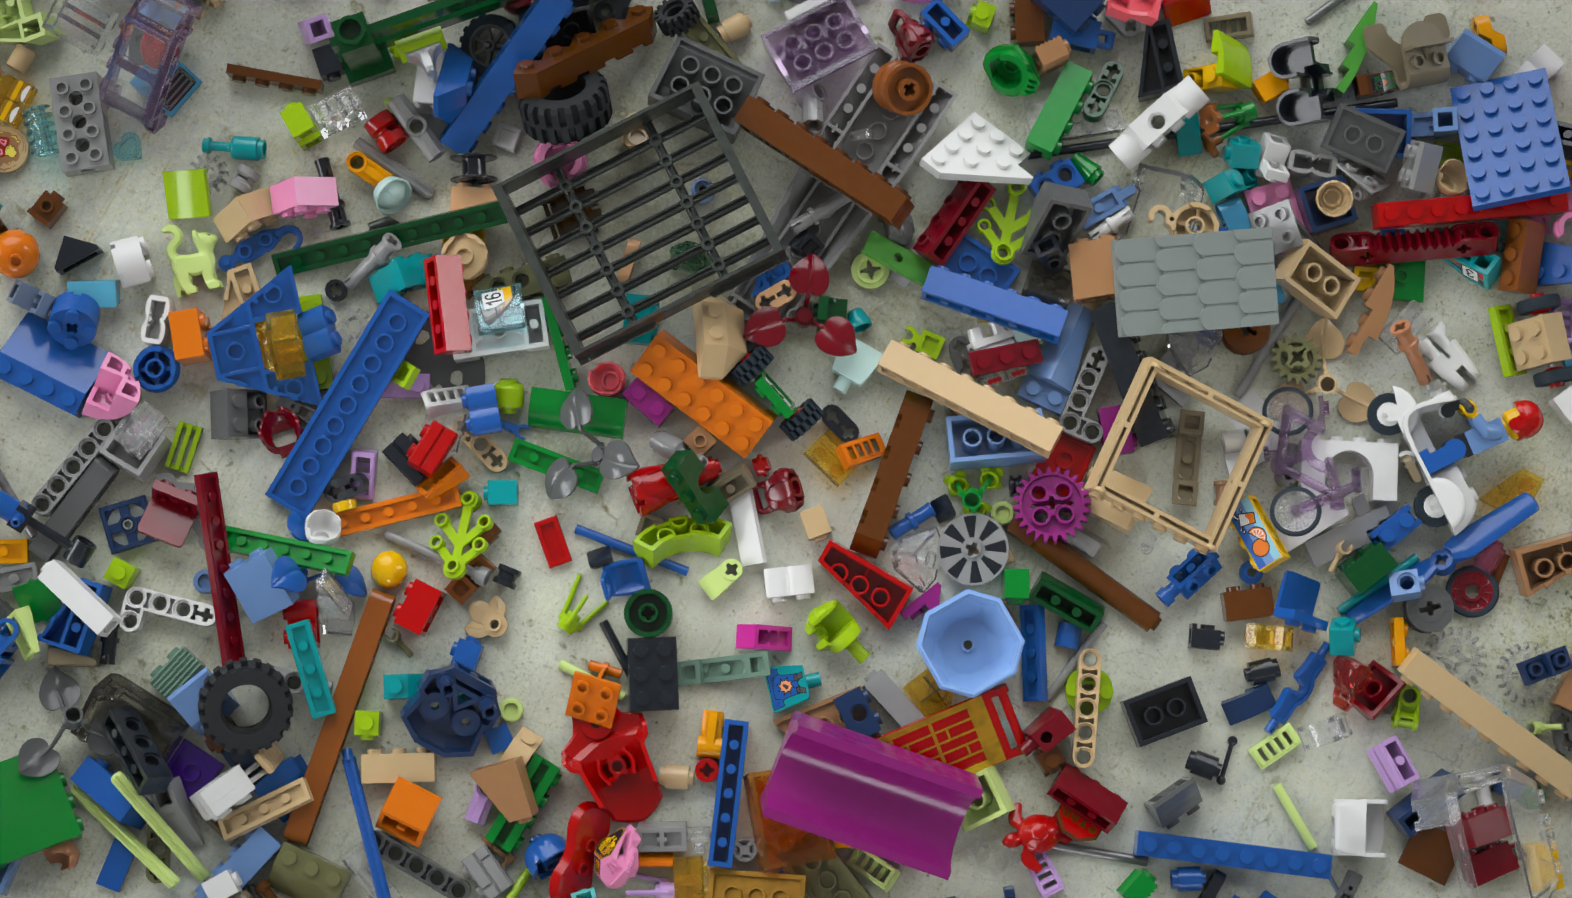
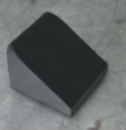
(806, 243)
(943, 508)
(599, 557)

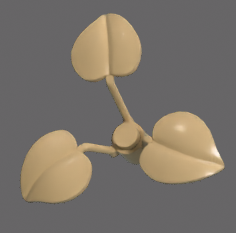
(1358, 395)

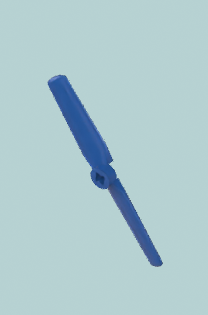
(1457, 549)

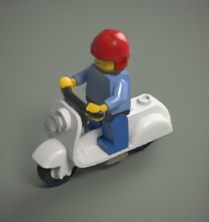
(1446, 496)

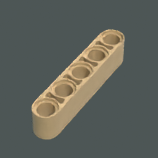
(1090, 719)

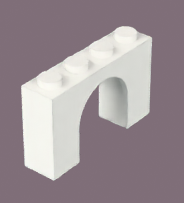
(1378, 456)

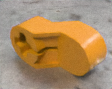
(1483, 28)

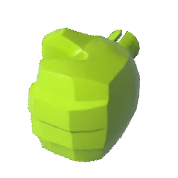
(835, 630)

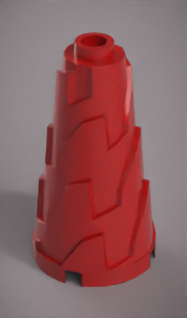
(652, 491)

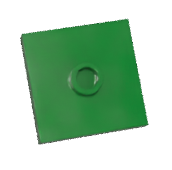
(1408, 280)

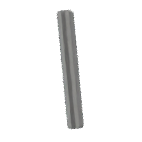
(393, 167)

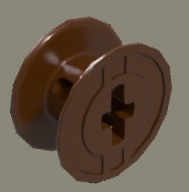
(1248, 344)

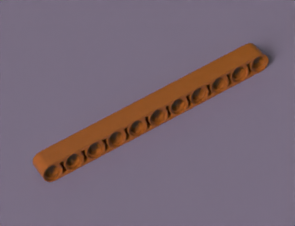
(337, 725)

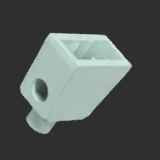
(856, 367)

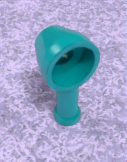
(859, 320)

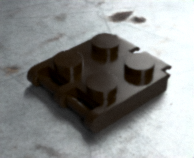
(571, 222)

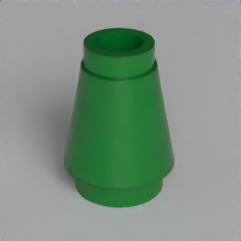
(1088, 169)

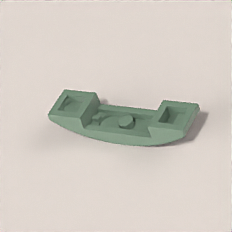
(724, 668)

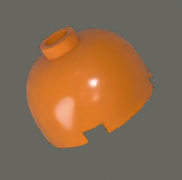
(18, 253)

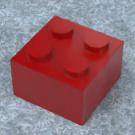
(418, 607)

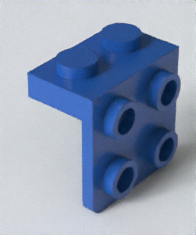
(1297, 602)

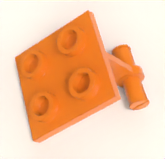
(594, 697)

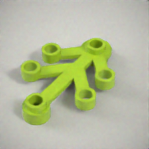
(1006, 225)
(462, 537)

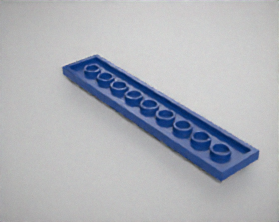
(348, 404)

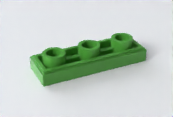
(908, 265)

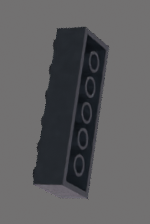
(1124, 360)

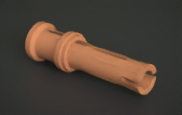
(1409, 344)

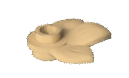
(484, 616)

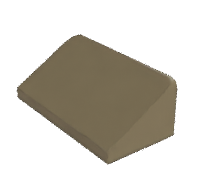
(734, 481)

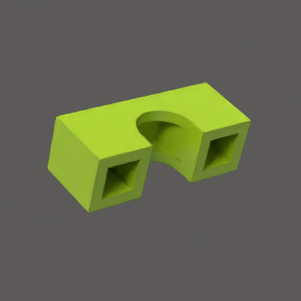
(301, 125)

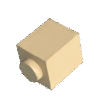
(815, 523)

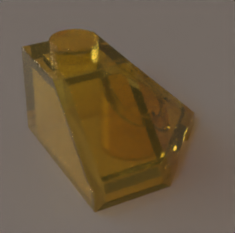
(927, 695)

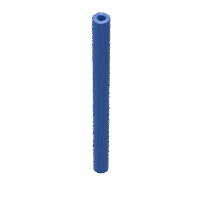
(626, 548)

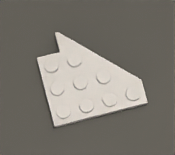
(978, 154)

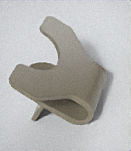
(1421, 55)

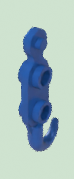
(258, 246)

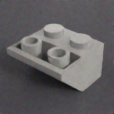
(1420, 166)

